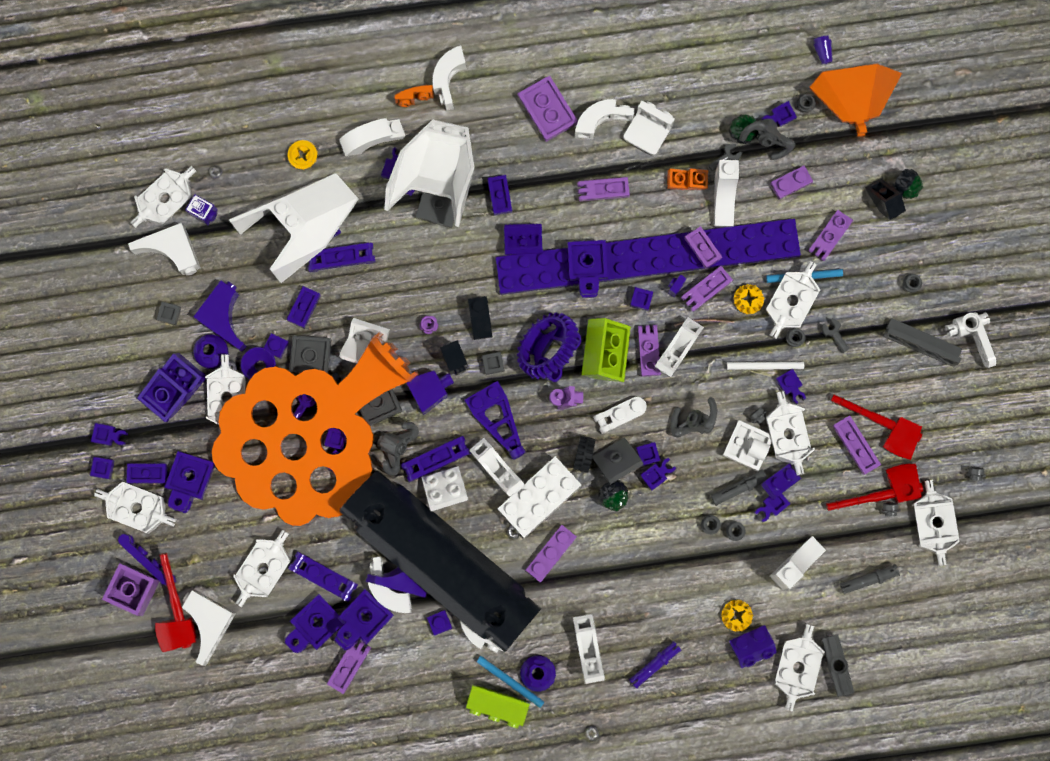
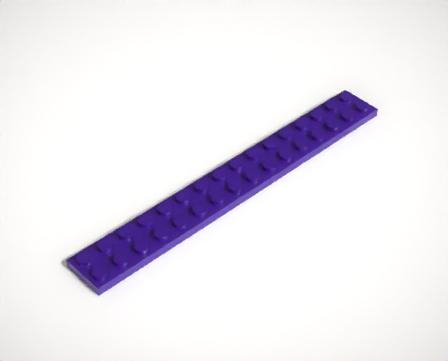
(652, 256)

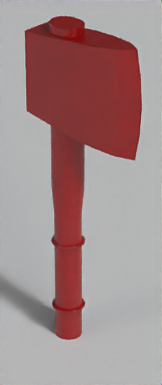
(903, 433)
(903, 484)
(180, 630)

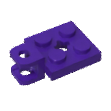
(587, 274)
(185, 490)
(355, 628)
(305, 630)

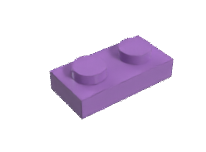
(791, 182)
(703, 247)

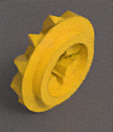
(304, 146)
(743, 305)
(728, 613)

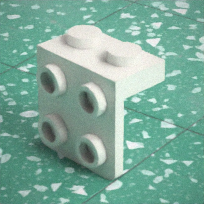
(649, 128)
(359, 338)

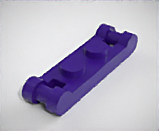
(342, 257)
(436, 459)
(140, 555)
(323, 576)

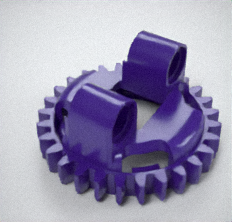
(537, 344)

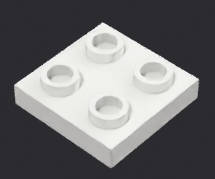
(748, 445)
(444, 488)

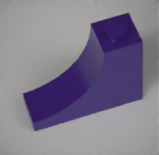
(217, 313)
(397, 580)

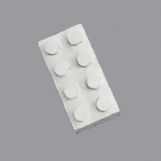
(539, 497)

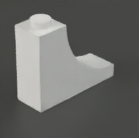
(724, 192)
(171, 243)
(796, 565)
(211, 620)

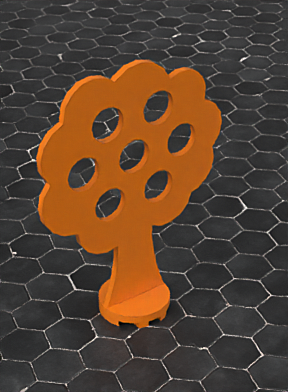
(337, 407)

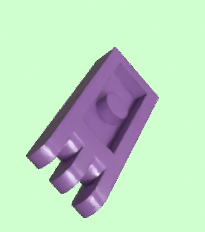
(604, 189)
(831, 234)
(707, 288)
(648, 351)
(348, 667)

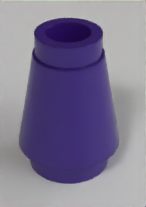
(823, 47)

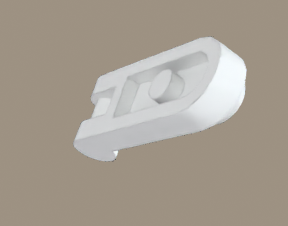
(621, 414)

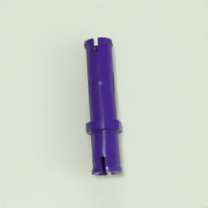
(655, 664)

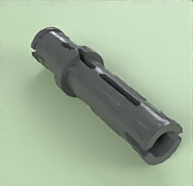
(739, 487)
(877, 576)

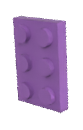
(547, 108)

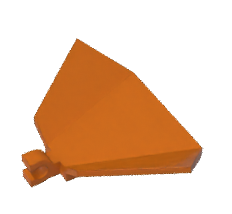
(856, 92)

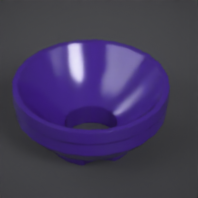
(253, 356)
(214, 360)
(538, 662)

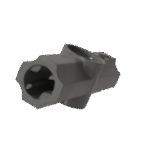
(840, 678)

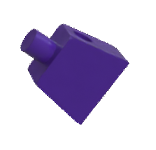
(429, 389)

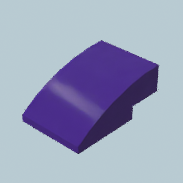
(171, 387)

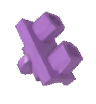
(566, 397)

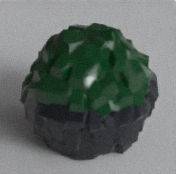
(737, 126)
(908, 184)
(613, 495)

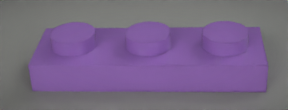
(856, 445)
(551, 553)

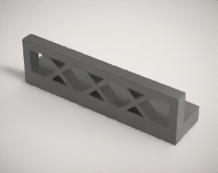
(923, 342)

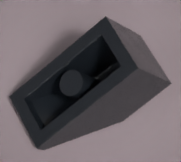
(886, 199)
(480, 318)
(454, 358)

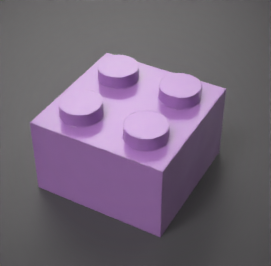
(130, 589)

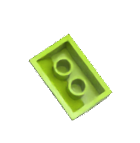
(606, 350)
(497, 706)

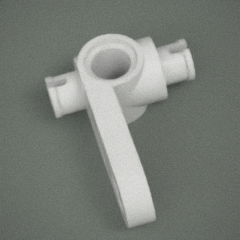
(979, 334)

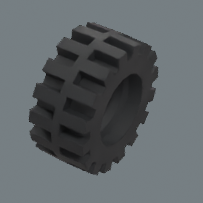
(584, 454)

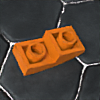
(407, 97)
(687, 179)

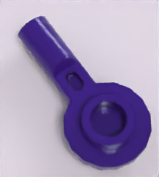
(306, 401)

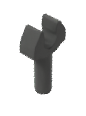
(727, 156)
(835, 334)

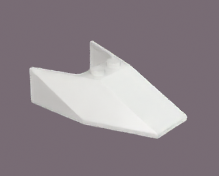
(434, 163)
(309, 215)

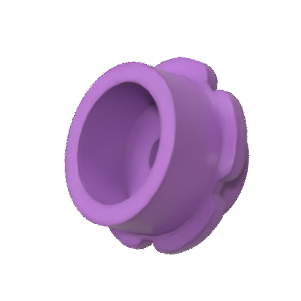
(428, 329)

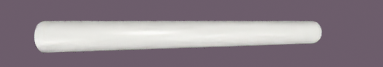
(764, 365)

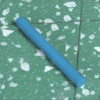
(815, 275)
(510, 681)

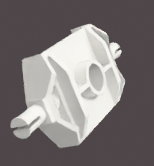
(170, 183)
(797, 284)
(218, 383)
(791, 418)
(121, 501)
(932, 538)
(248, 577)
(799, 684)

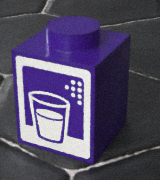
(201, 210)

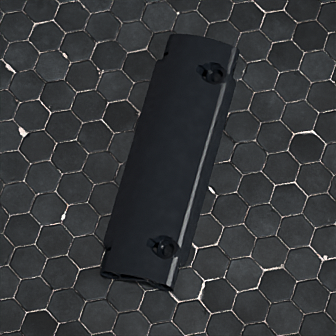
(440, 560)

